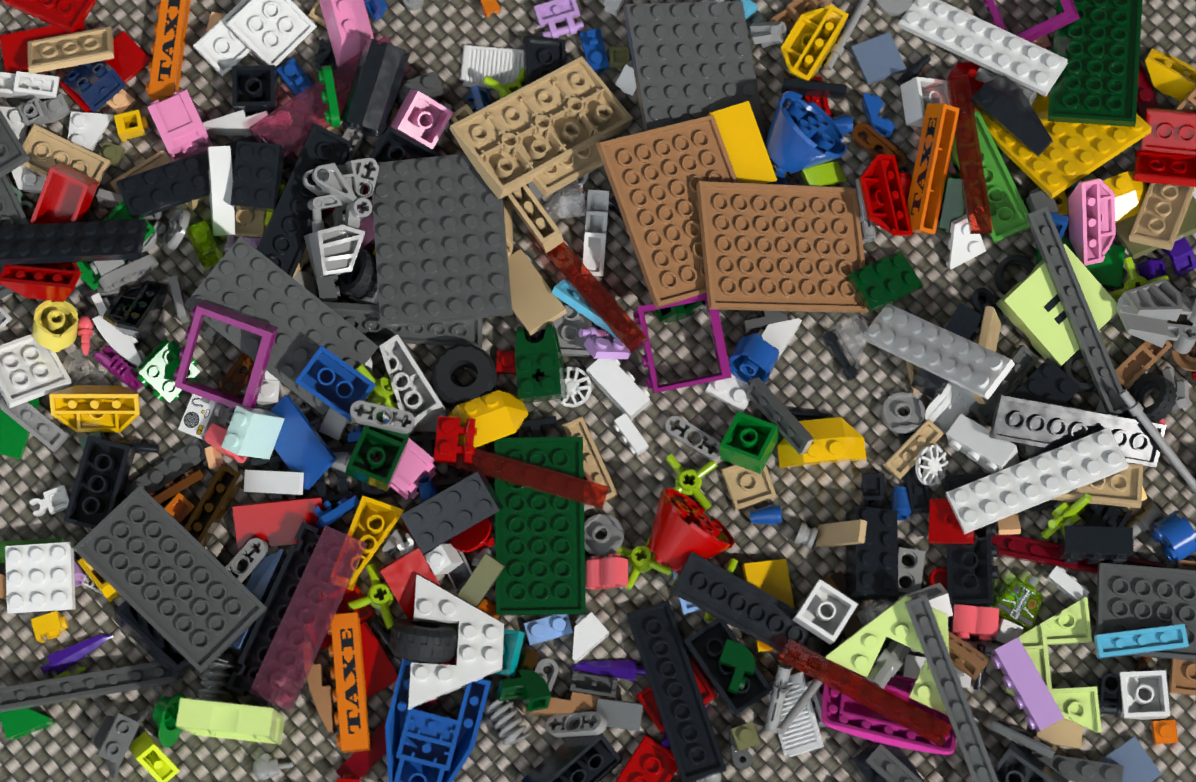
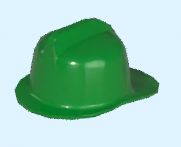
(165, 718)

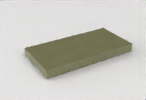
(1136, 250)

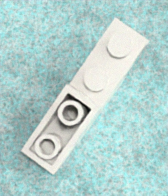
(121, 343)

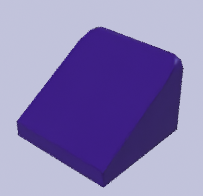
(1152, 269)

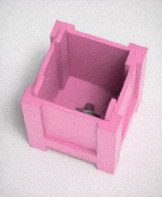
(180, 126)
(412, 467)

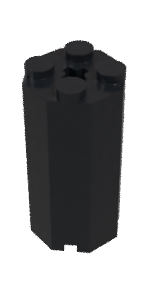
(374, 88)

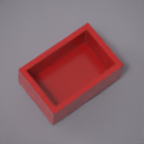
(64, 196)

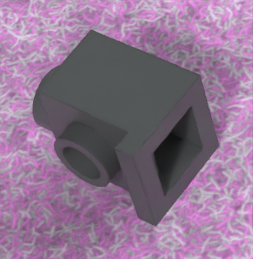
(326, 288)

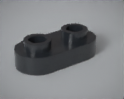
(989, 299)

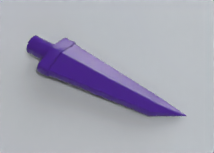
(70, 655)
(619, 669)

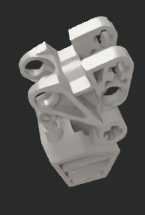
(338, 187)
(1149, 308)

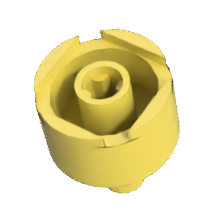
(55, 325)

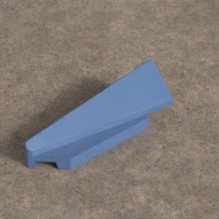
(260, 586)

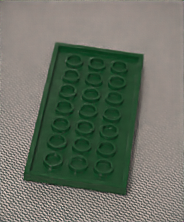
(1102, 64)
(540, 534)

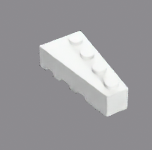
(410, 384)

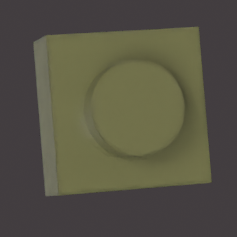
(113, 153)
(745, 736)

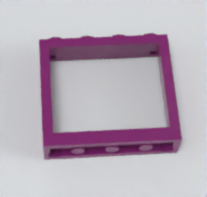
(1068, 16)
(238, 320)
(718, 342)

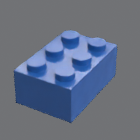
(334, 382)

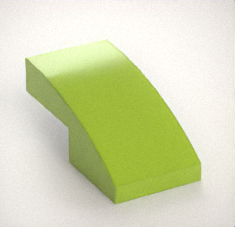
(824, 175)

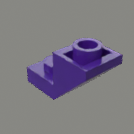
(1181, 257)

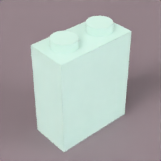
(252, 432)

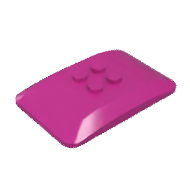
(858, 720)

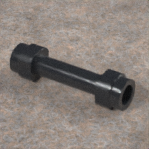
(850, 371)

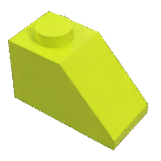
(153, 758)

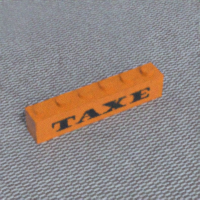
(168, 49)
(931, 167)
(350, 683)

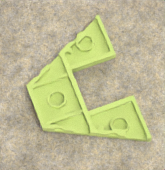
(1066, 627)
(862, 648)

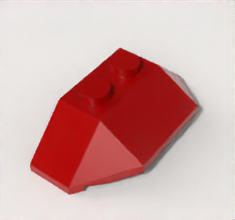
(884, 196)
(41, 280)

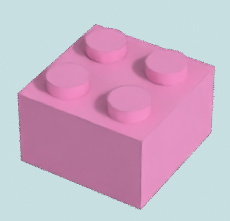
(421, 118)

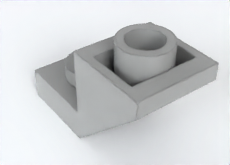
(44, 112)

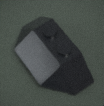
(137, 309)

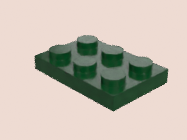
(885, 281)

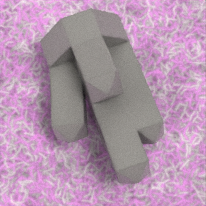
(768, 33)
(1182, 389)

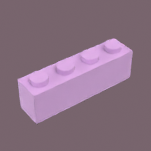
(1027, 685)

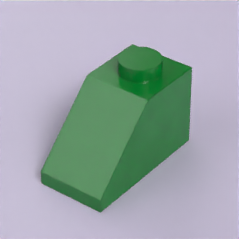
(23, 722)

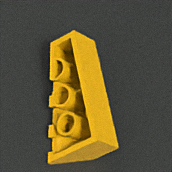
(371, 525)

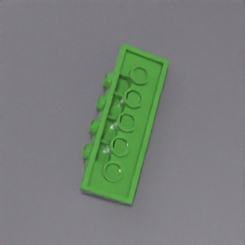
(1004, 200)

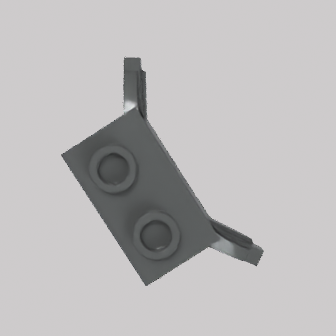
(115, 738)

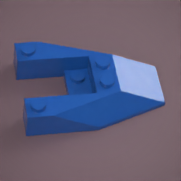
(429, 745)

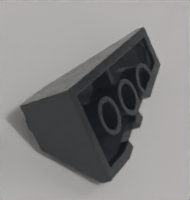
(1010, 110)

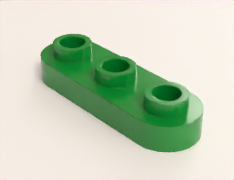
(329, 96)

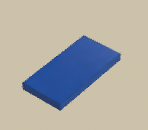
(301, 444)

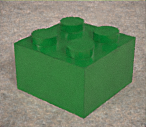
(749, 442)

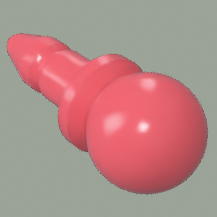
(85, 328)

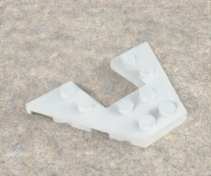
(84, 130)
(477, 647)

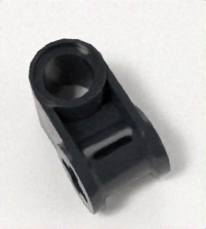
(1109, 697)

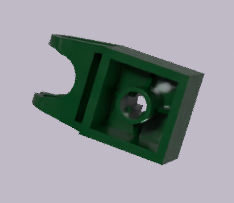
(539, 359)
(380, 443)

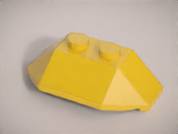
(812, 40)
(1170, 74)
(1128, 195)
(95, 407)
(495, 415)
(832, 443)

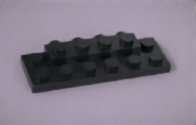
(971, 565)

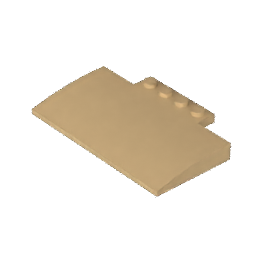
(543, 131)

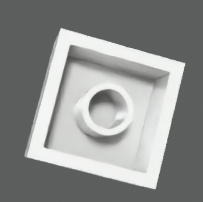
(825, 612)

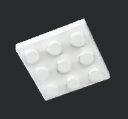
(271, 28)
(29, 371)
(40, 577)

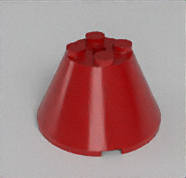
(683, 529)

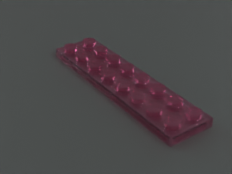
(293, 120)
(308, 618)

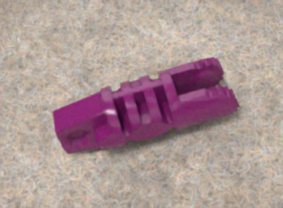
(119, 367)

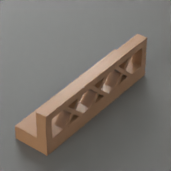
(966, 657)

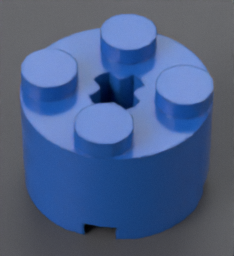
(753, 358)
(1175, 536)

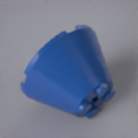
(802, 135)

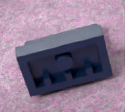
(94, 83)

